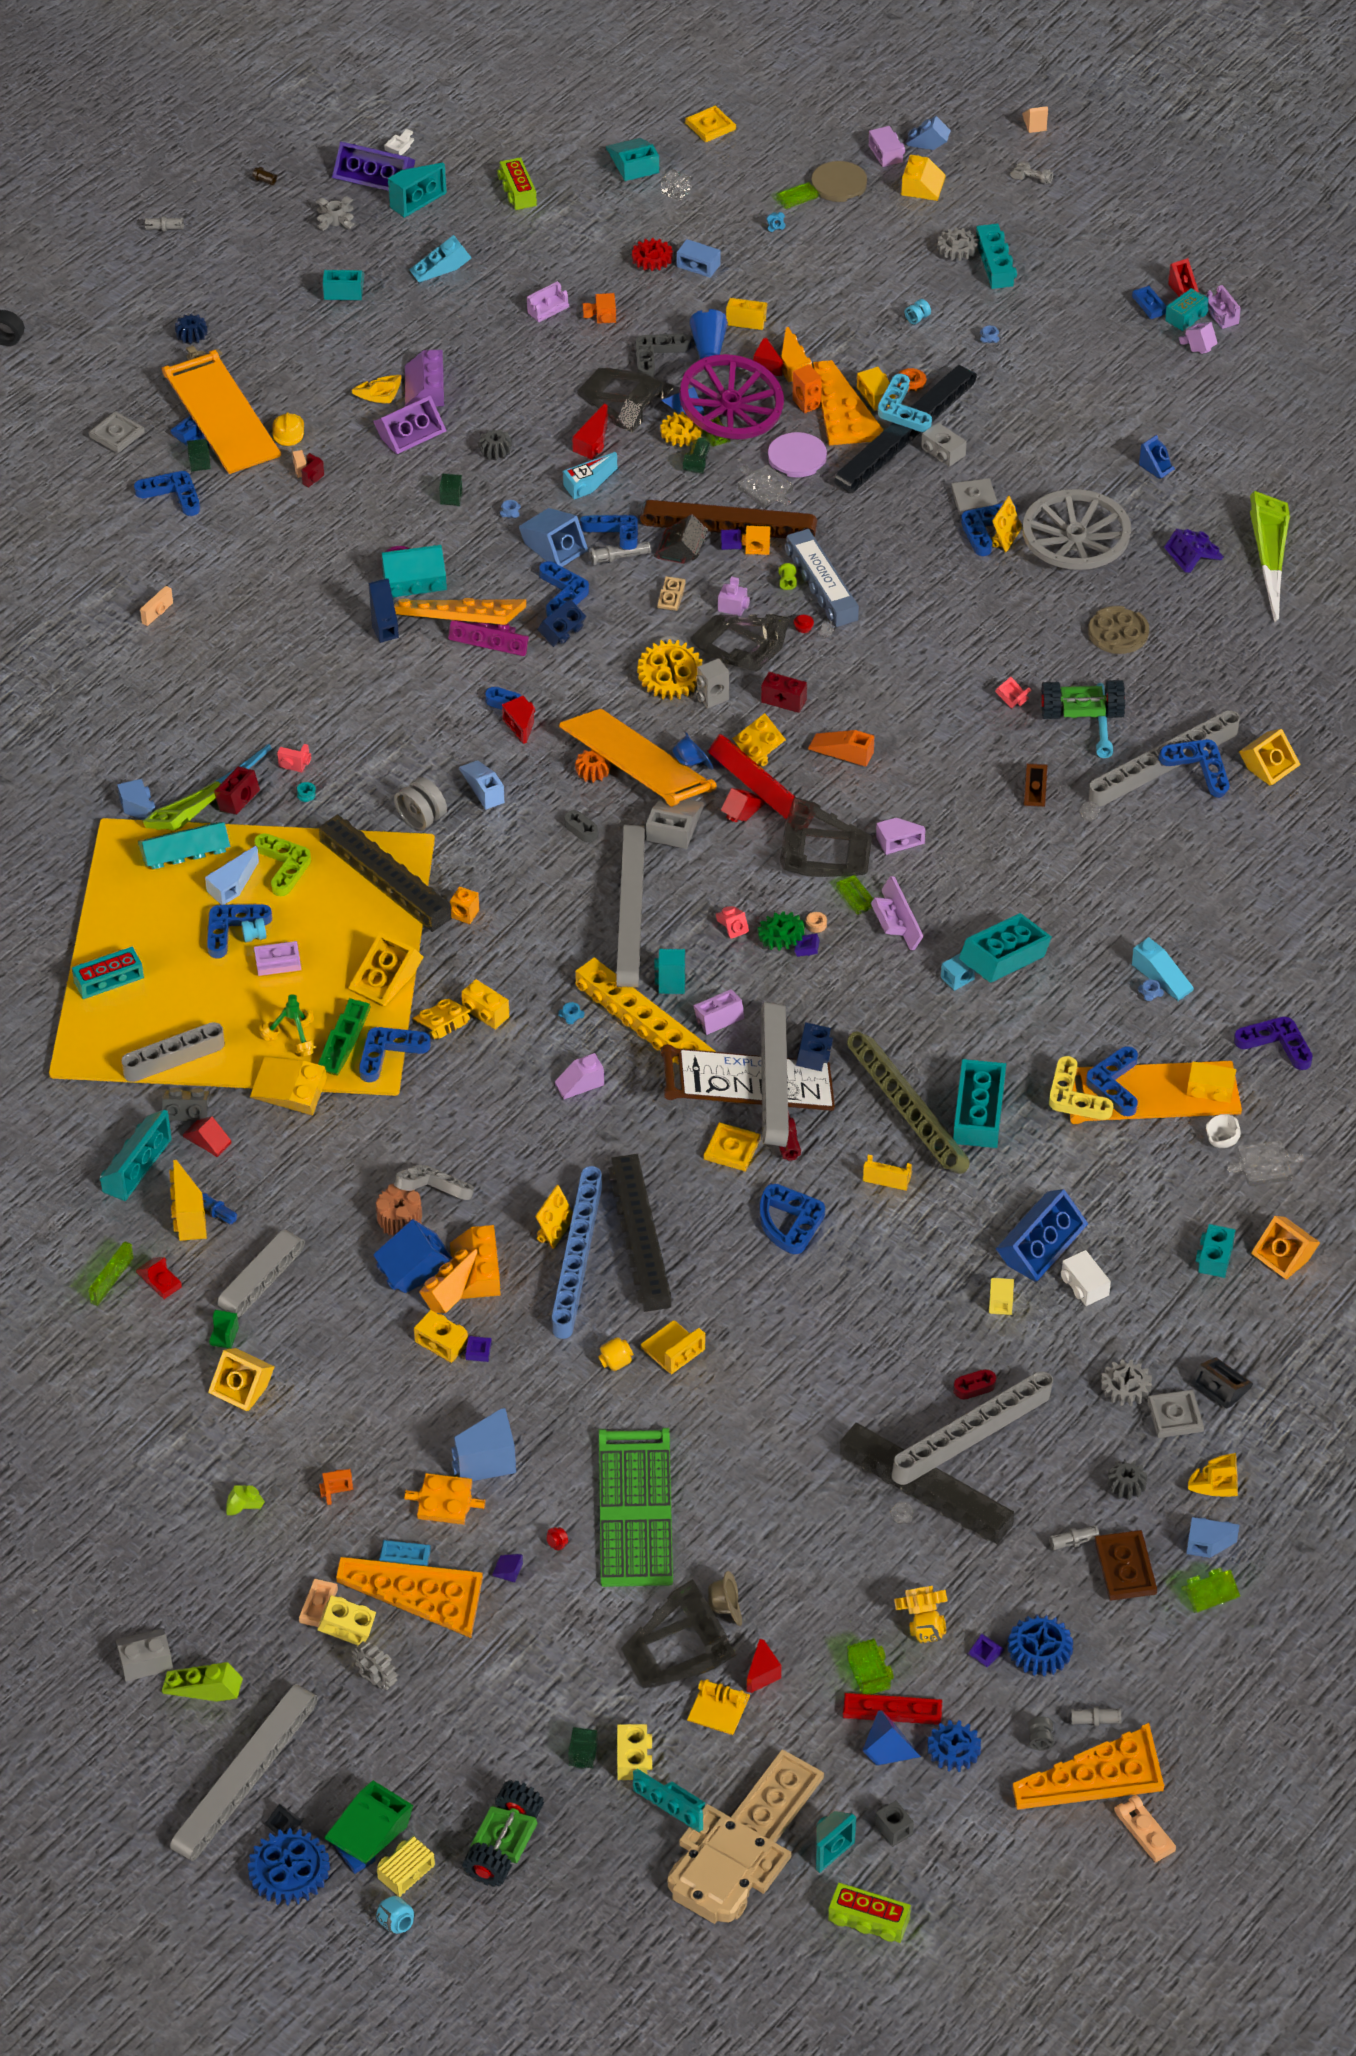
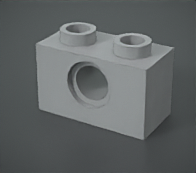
(943, 444)
(712, 683)

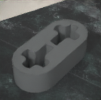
(578, 828)

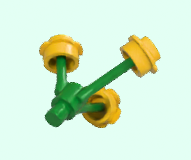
(301, 1017)

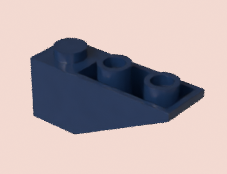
(383, 611)

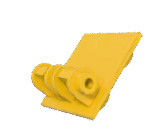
(1006, 525)
(759, 739)
(443, 1018)
(554, 1218)
(718, 1707)

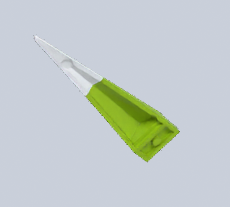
(1270, 526)

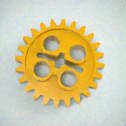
(652, 673)

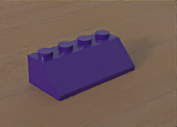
(368, 165)

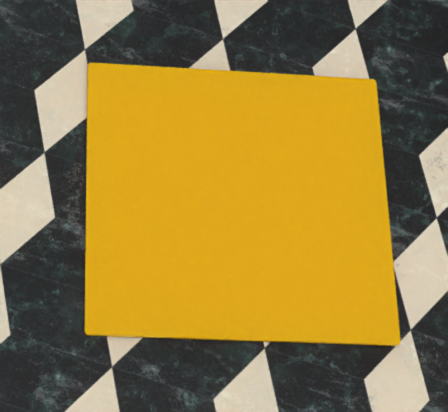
(166, 920)

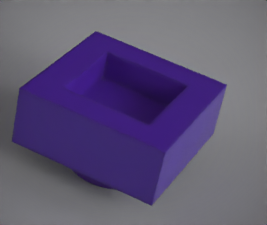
(730, 539)
(808, 945)
(478, 1348)

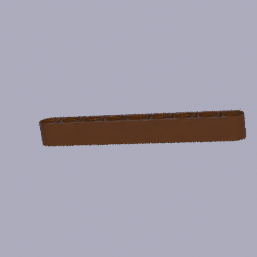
(718, 518)

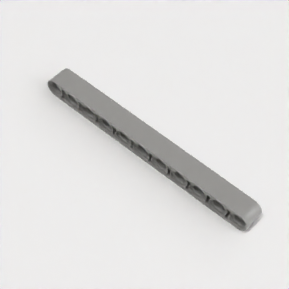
(631, 906)

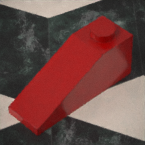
(591, 436)

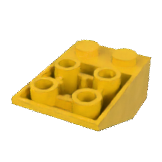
(188, 1205)

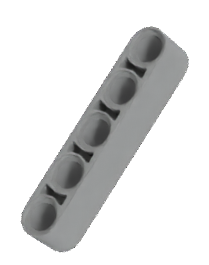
(173, 1052)
(261, 1273)

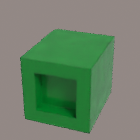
(224, 1329)

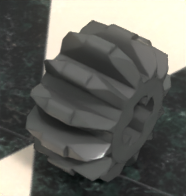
(495, 444)
(1127, 1479)

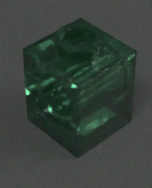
(198, 455)
(451, 489)
(583, 1748)

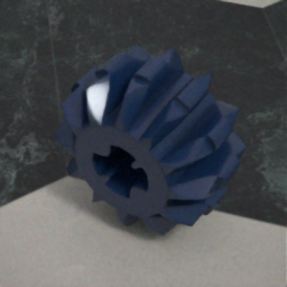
(191, 328)

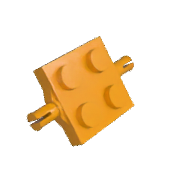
(445, 1499)

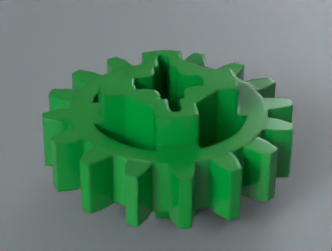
(781, 930)

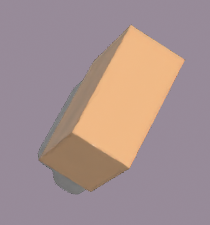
(298, 460)

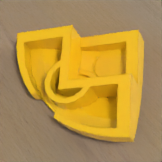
(380, 390)
(1217, 1478)

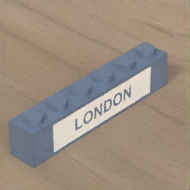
(822, 578)

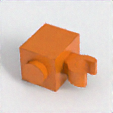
(603, 308)

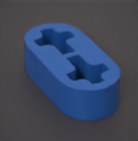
(497, 696)

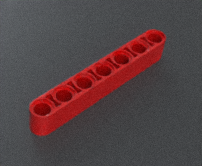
(752, 775)

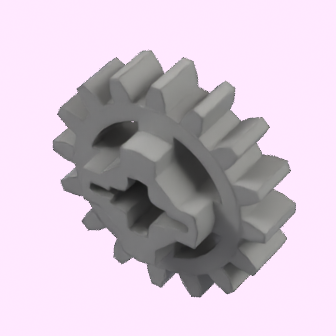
(957, 244)
(1137, 1382)
(375, 1665)

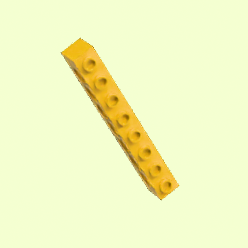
(635, 1009)

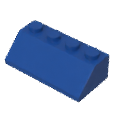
(1042, 1235)

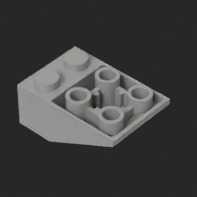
(673, 824)

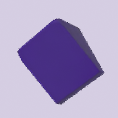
(508, 1567)
(985, 1650)

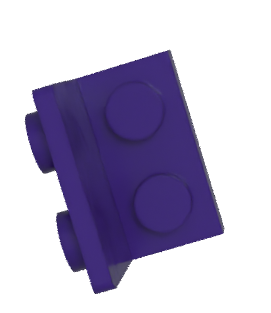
(1188, 547)

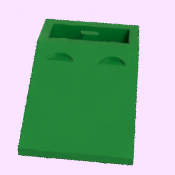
(370, 1822)

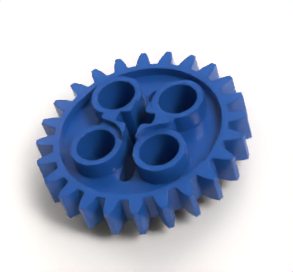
(294, 1884)

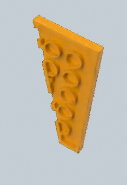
(1102, 1772)

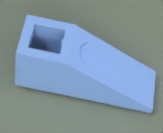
(484, 783)
(232, 877)

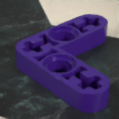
(1279, 1034)

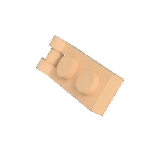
(1145, 1829)

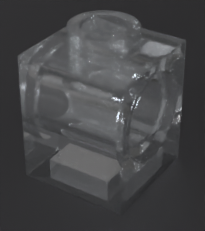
(676, 184)

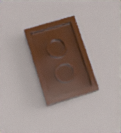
(1125, 1565)

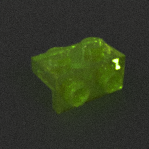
(1211, 1590)

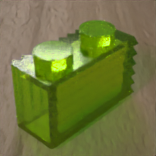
(869, 1666)

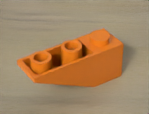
(845, 745)

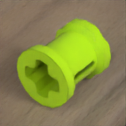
(787, 572)

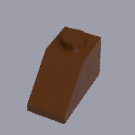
(1035, 784)

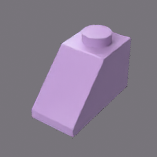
(899, 835)
(581, 1076)

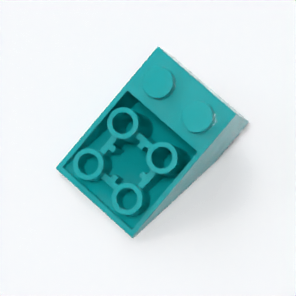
(634, 158)

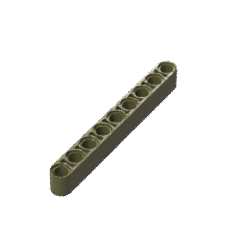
(877, 1063)

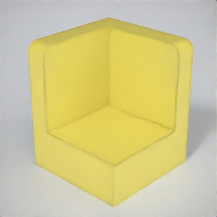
(1001, 1296)

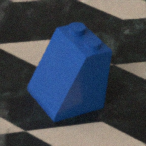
(411, 1257)

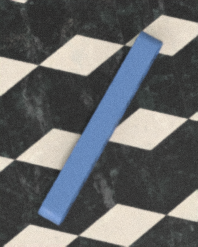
(576, 1252)

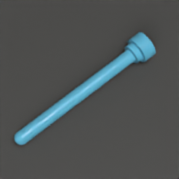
(1104, 747)

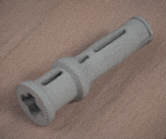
(611, 553)

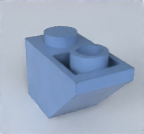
(929, 135)
(135, 799)
(1210, 1537)

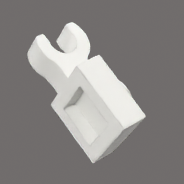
(399, 144)

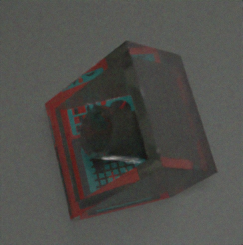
(682, 541)

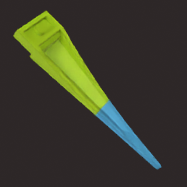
(182, 811)

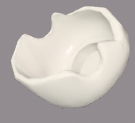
(1223, 1131)

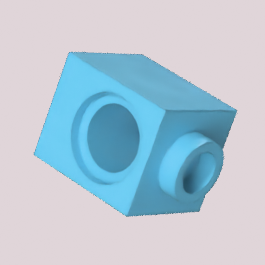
(956, 973)

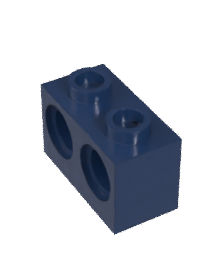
(559, 621)
(814, 1047)

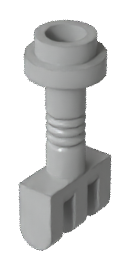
(1023, 169)

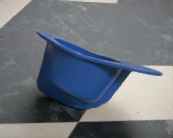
(690, 754)

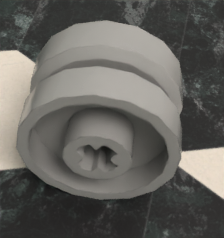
(420, 804)

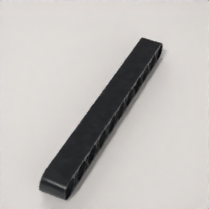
(896, 436)

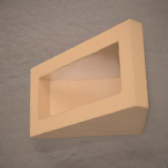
(1036, 119)

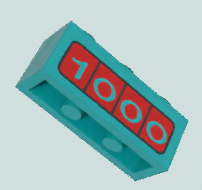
(107, 972)

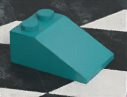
(416, 188)

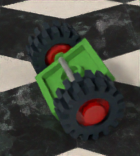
(1083, 700)
(503, 1833)

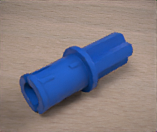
(219, 1210)

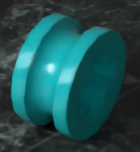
(306, 786)

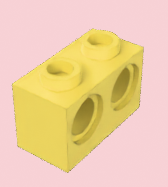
(344, 1626)
(633, 1752)

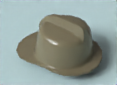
(724, 1597)

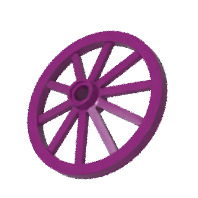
(730, 400)

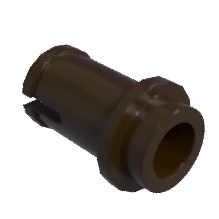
(265, 176)

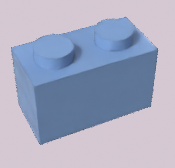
(698, 258)

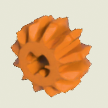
(592, 766)

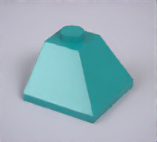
(833, 1837)

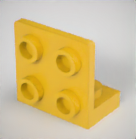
(674, 1346)

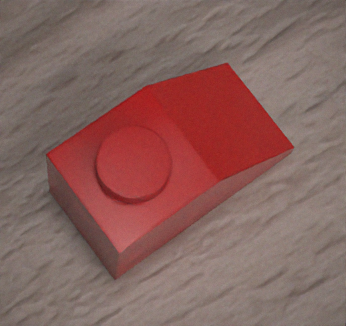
(519, 717)
(741, 805)

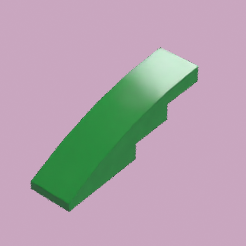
(344, 1036)

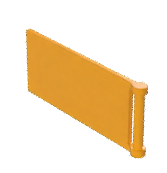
(222, 413)
(637, 756)
(1161, 1092)

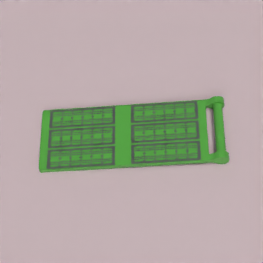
(635, 1509)

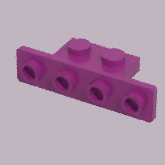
(489, 636)

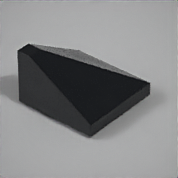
(282, 1819)

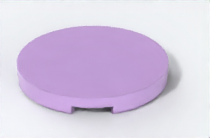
(797, 454)

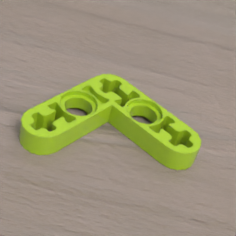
(265, 842)

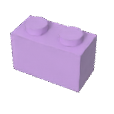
(886, 146)

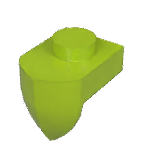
(243, 1498)

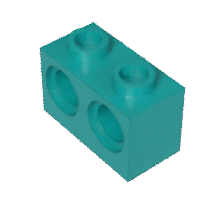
(1216, 1250)

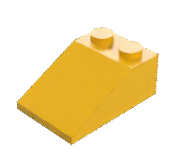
(385, 969)
(290, 1084)

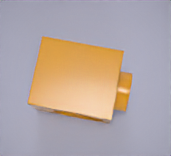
(757, 540)
(464, 905)

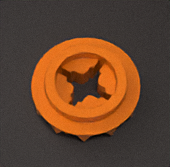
(916, 375)

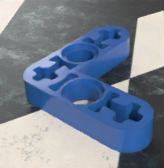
(144, 489)
(625, 524)
(979, 524)
(552, 573)
(1199, 755)
(225, 921)
(386, 1042)
(1108, 1078)

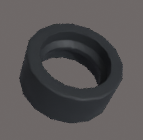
(15, 323)

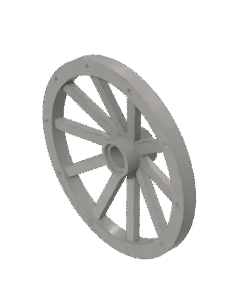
(1076, 534)

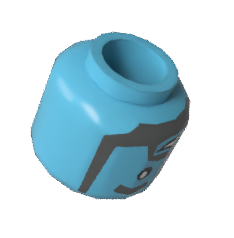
(395, 1915)

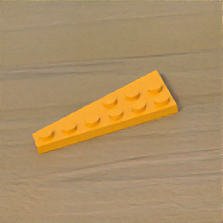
(843, 411)
(484, 611)
(431, 1593)

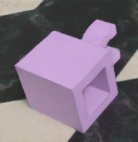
(1200, 337)
(733, 598)

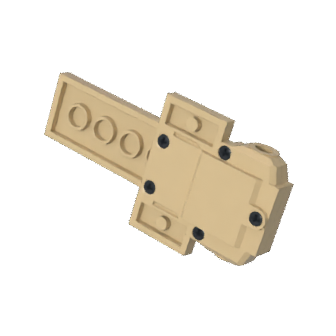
(742, 1849)

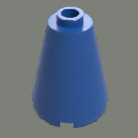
(708, 331)

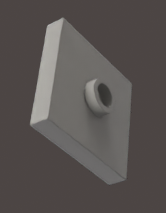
(116, 432)
(973, 494)
(1175, 1413)

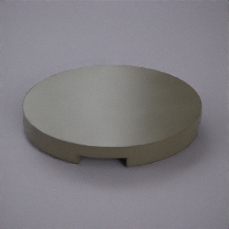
(839, 181)
(1118, 630)

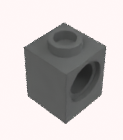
(896, 1831)

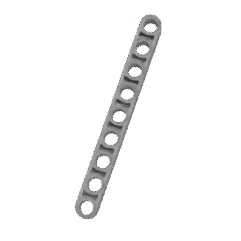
(1148, 767)
(774, 1074)
(971, 1428)
(243, 1772)

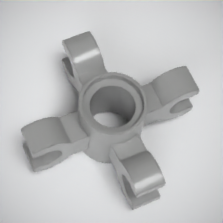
(335, 213)

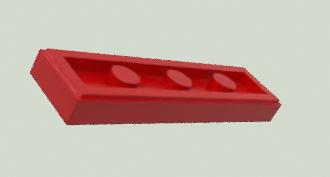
(895, 1707)

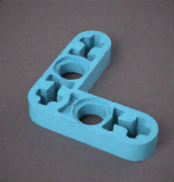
(896, 408)

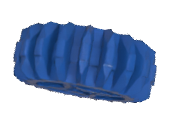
(1053, 1652)

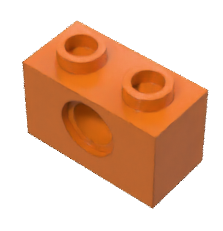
(807, 388)

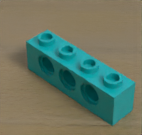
(995, 256)

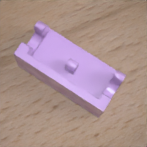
(547, 302)
(1223, 308)
(719, 1011)

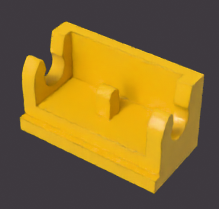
(746, 313)
(886, 1174)

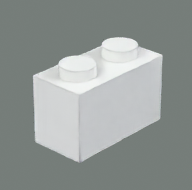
(1085, 1278)

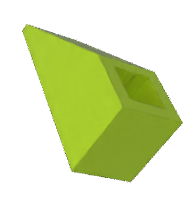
(205, 1682)

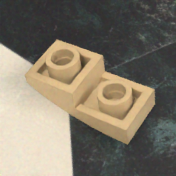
(671, 593)

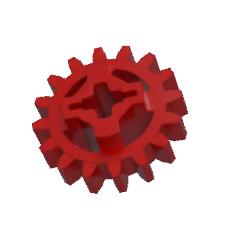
(652, 254)

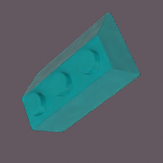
(415, 570)

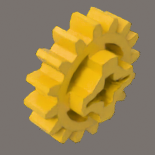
(680, 429)
(920, 1600)

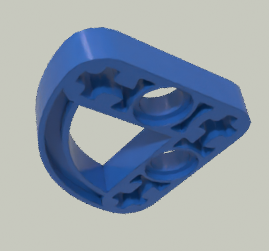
(802, 1211)

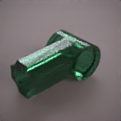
(696, 458)

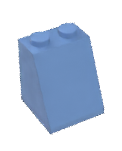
(554, 536)
(485, 1449)

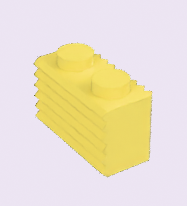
(405, 1865)

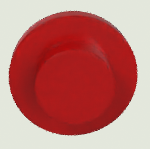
(803, 623)
(557, 1538)

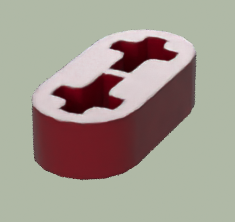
(974, 1384)

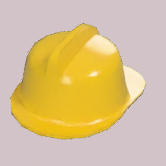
(288, 429)

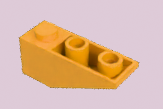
(792, 355)
(449, 1283)

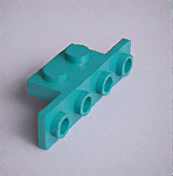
(671, 1799)

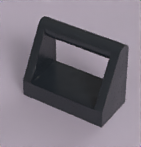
(1218, 1386)

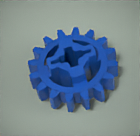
(954, 1746)

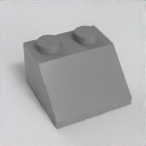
(144, 1654)

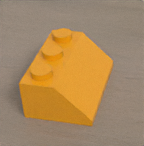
(484, 1274)

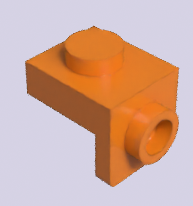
(335, 1482)

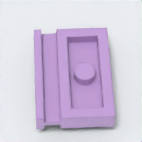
(277, 958)

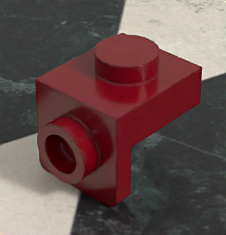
(313, 470)

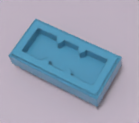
(405, 1553)

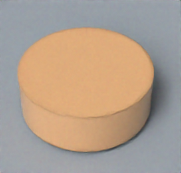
(816, 922)

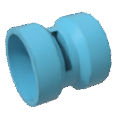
(916, 312)
(253, 930)

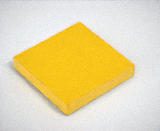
(710, 123)
(732, 1146)

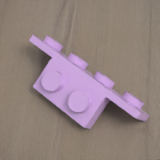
(896, 914)

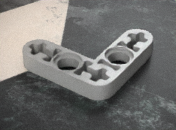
(422, 1175)

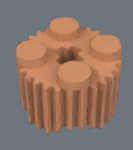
(397, 1208)

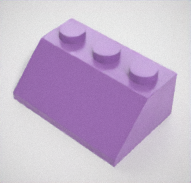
(425, 377)
(410, 425)

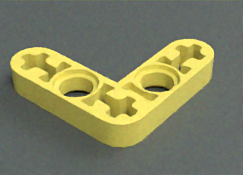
(1070, 1097)

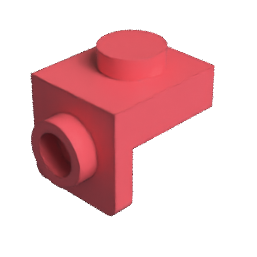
(1012, 693)
(294, 759)
(733, 920)

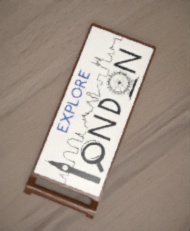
(739, 1080)

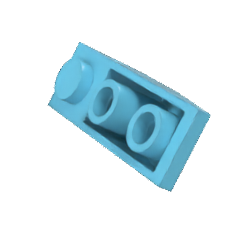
(442, 260)

